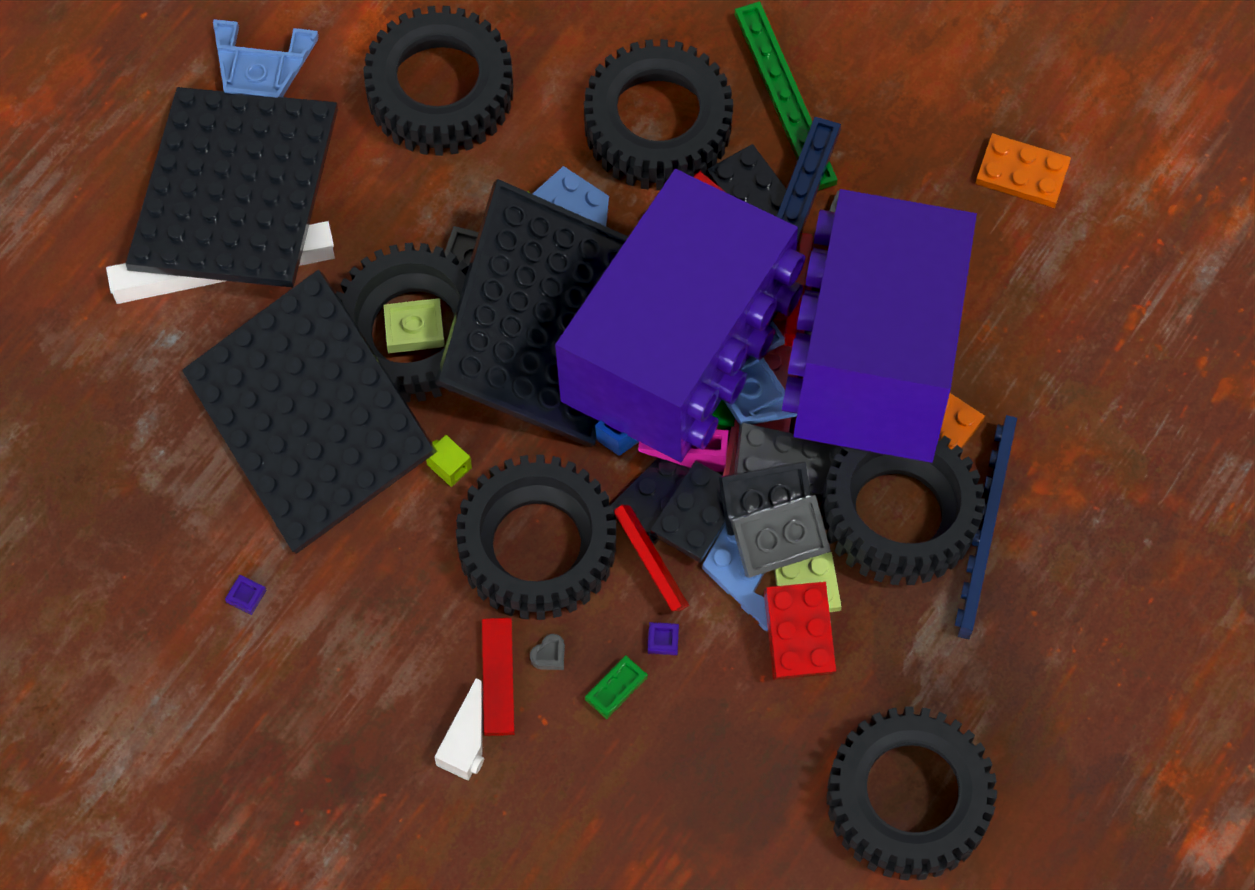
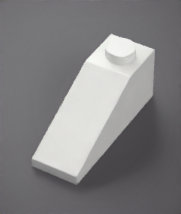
(462, 745)

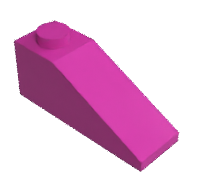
(713, 456)

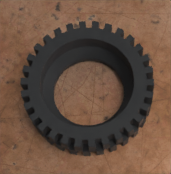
(446, 124)
(650, 159)
(394, 276)
(946, 478)
(536, 485)
(898, 849)

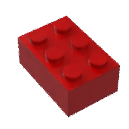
(799, 630)

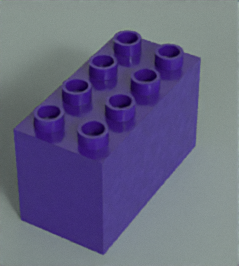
(680, 316)
(880, 325)

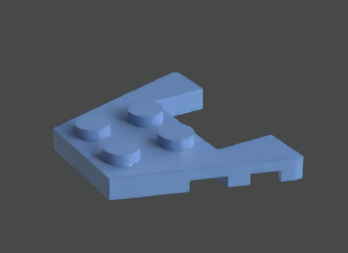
(259, 70)
(576, 195)
(762, 393)
(726, 569)

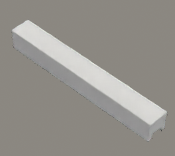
(139, 285)

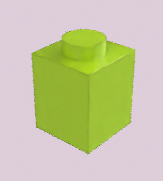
(450, 461)

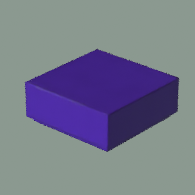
(245, 594)
(663, 638)

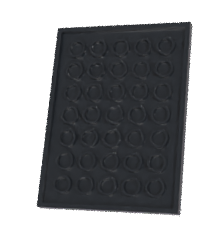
(233, 187)
(517, 299)
(308, 411)

